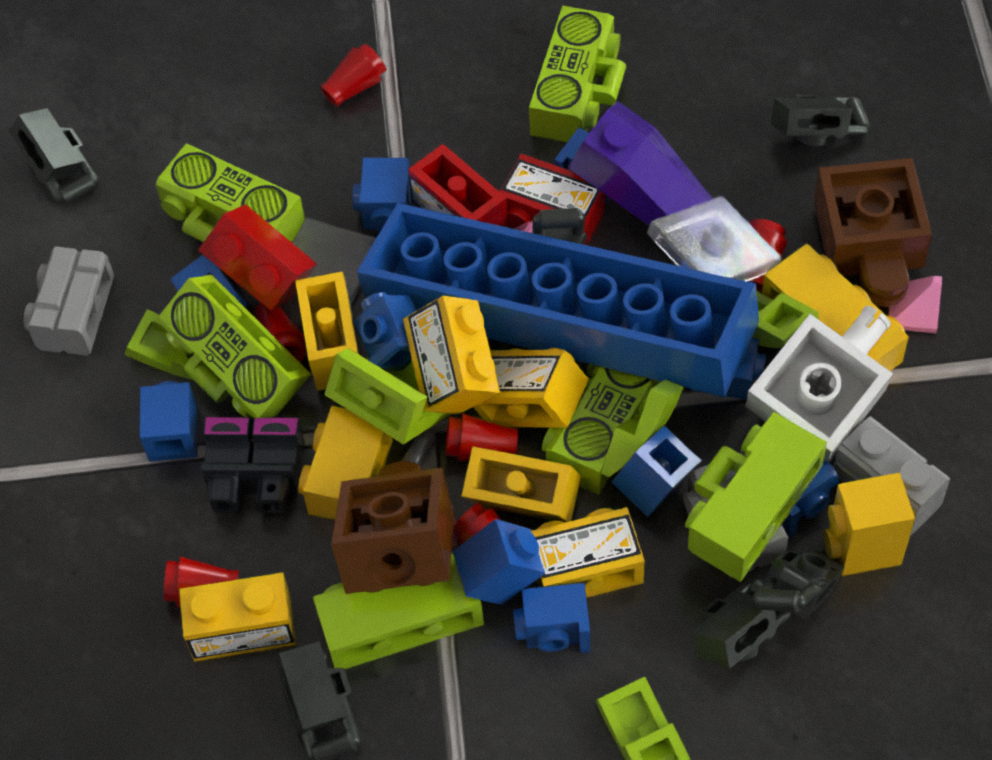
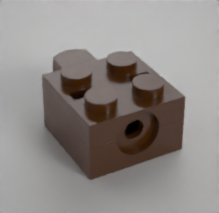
(874, 224)
(393, 529)

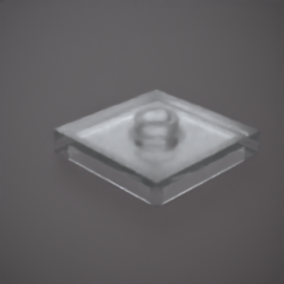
(714, 241)

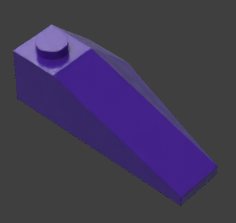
(636, 167)

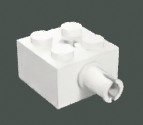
(836, 362)

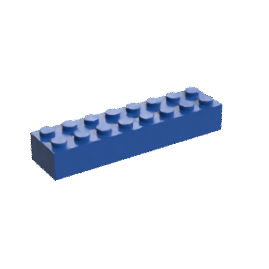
(570, 297)

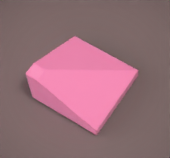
(920, 305)

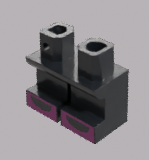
(252, 461)

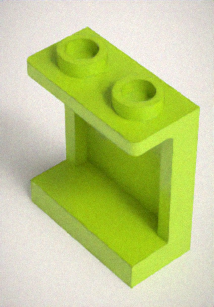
(381, 397)

